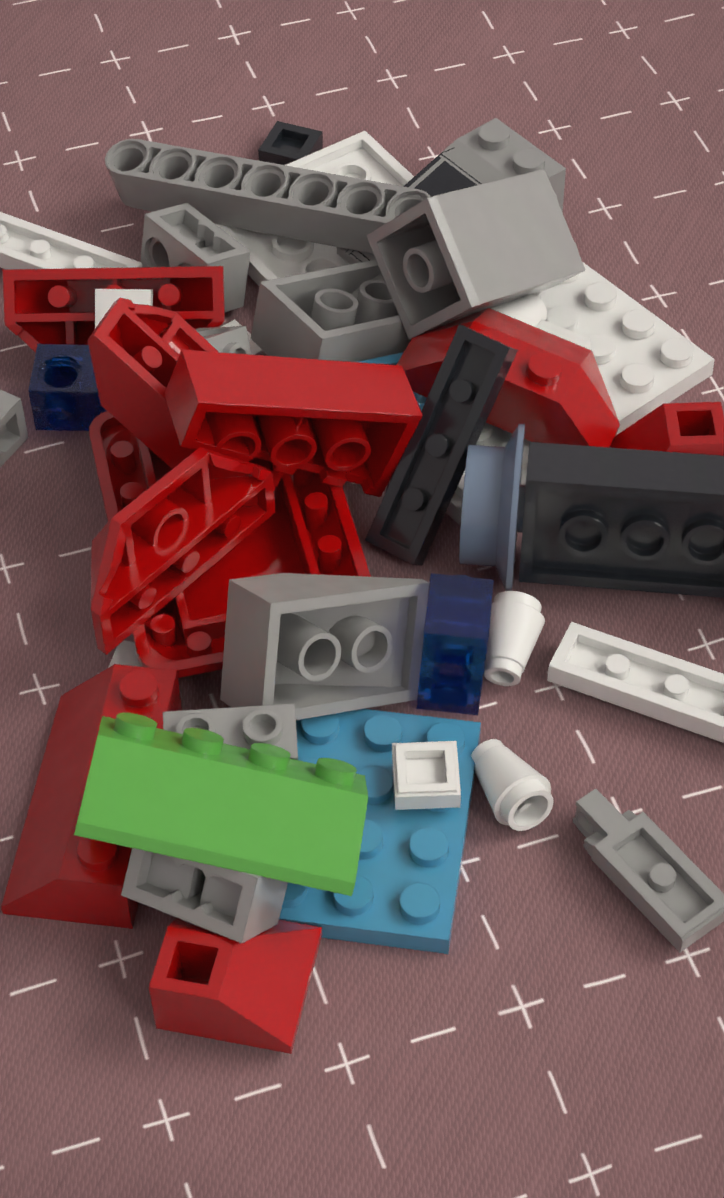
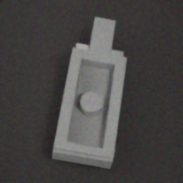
(650, 870)

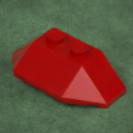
(60, 303)
(132, 365)
(548, 388)
(173, 538)

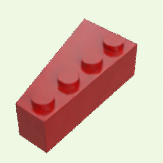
(296, 413)

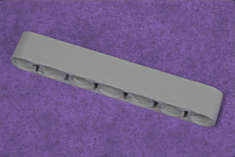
(257, 193)

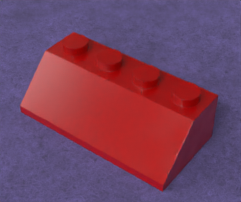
(54, 869)

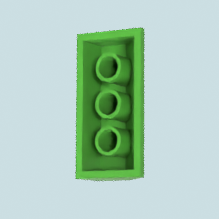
(224, 803)

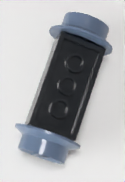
(596, 517)

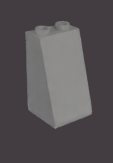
(474, 250)

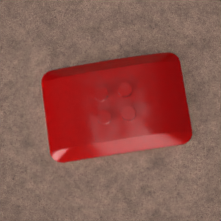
(304, 536)

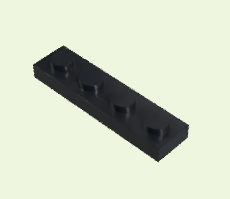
(439, 447)

